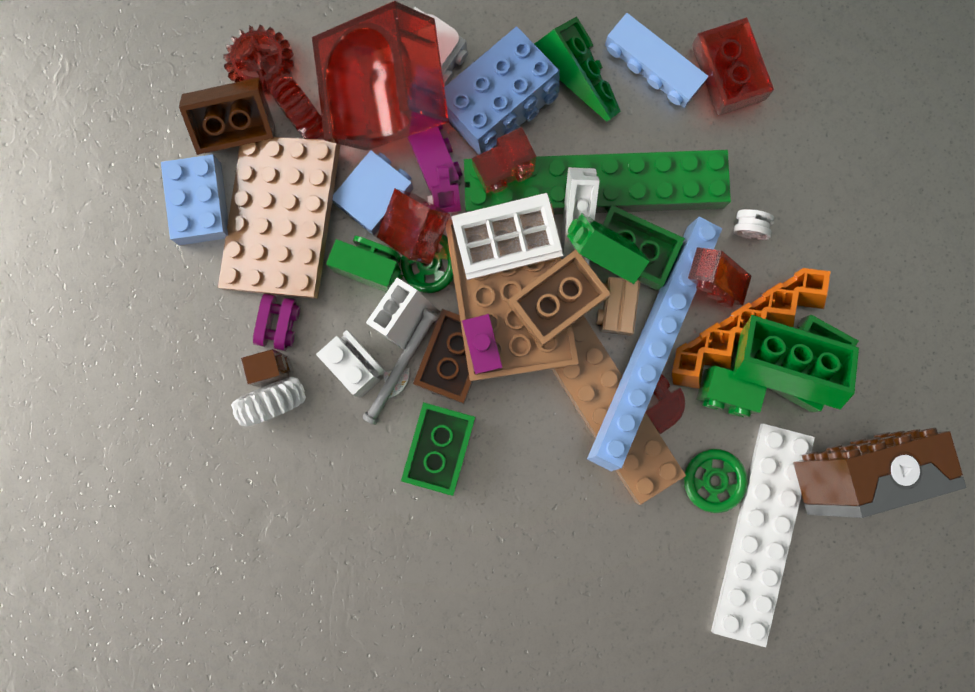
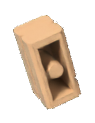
(619, 308)

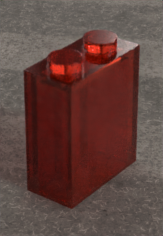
(413, 226)

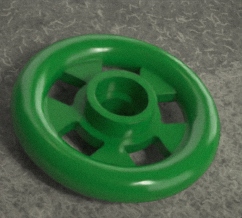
(442, 278)
(693, 484)

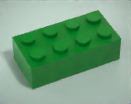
(796, 362)

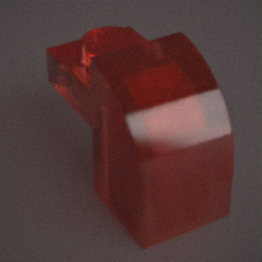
(668, 408)

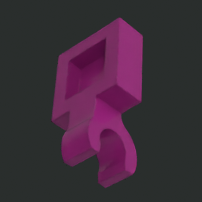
(445, 195)

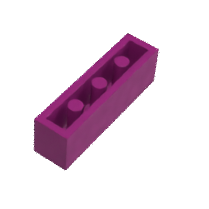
(434, 151)

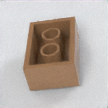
(558, 298)

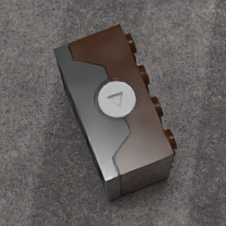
(879, 473)

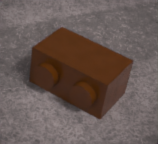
(266, 367)

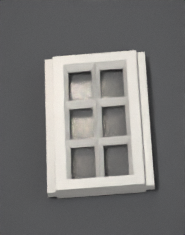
(507, 236)

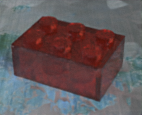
(733, 66)

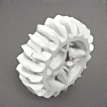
(268, 401)

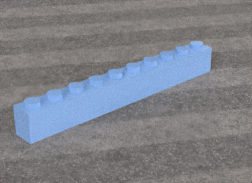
(651, 351)

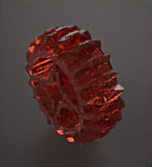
(279, 58)
(296, 106)

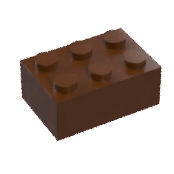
(227, 116)
(445, 362)

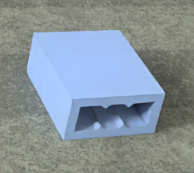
(369, 190)

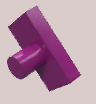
(482, 344)

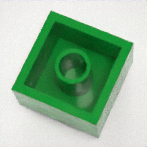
(722, 391)

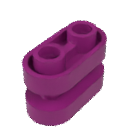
(283, 335)

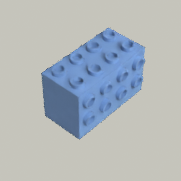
(501, 91)

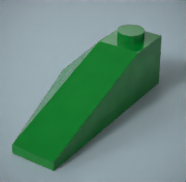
(570, 52)

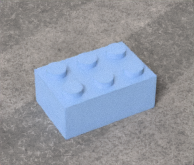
(195, 199)

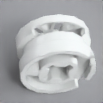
(754, 224)

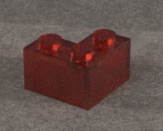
(506, 162)

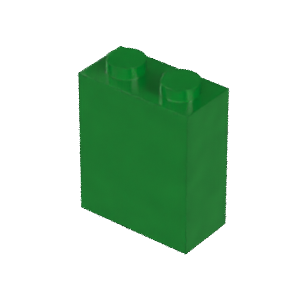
(607, 248)

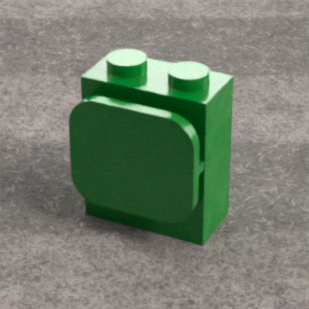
(366, 262)

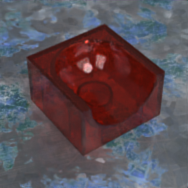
(380, 77)

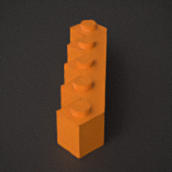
(778, 304)

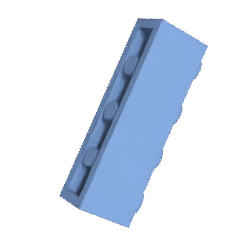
(655, 60)

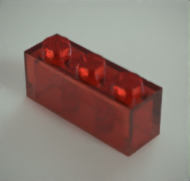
(719, 277)

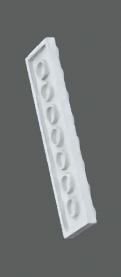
(761, 537)

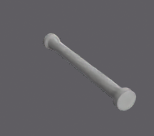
(372, 415)

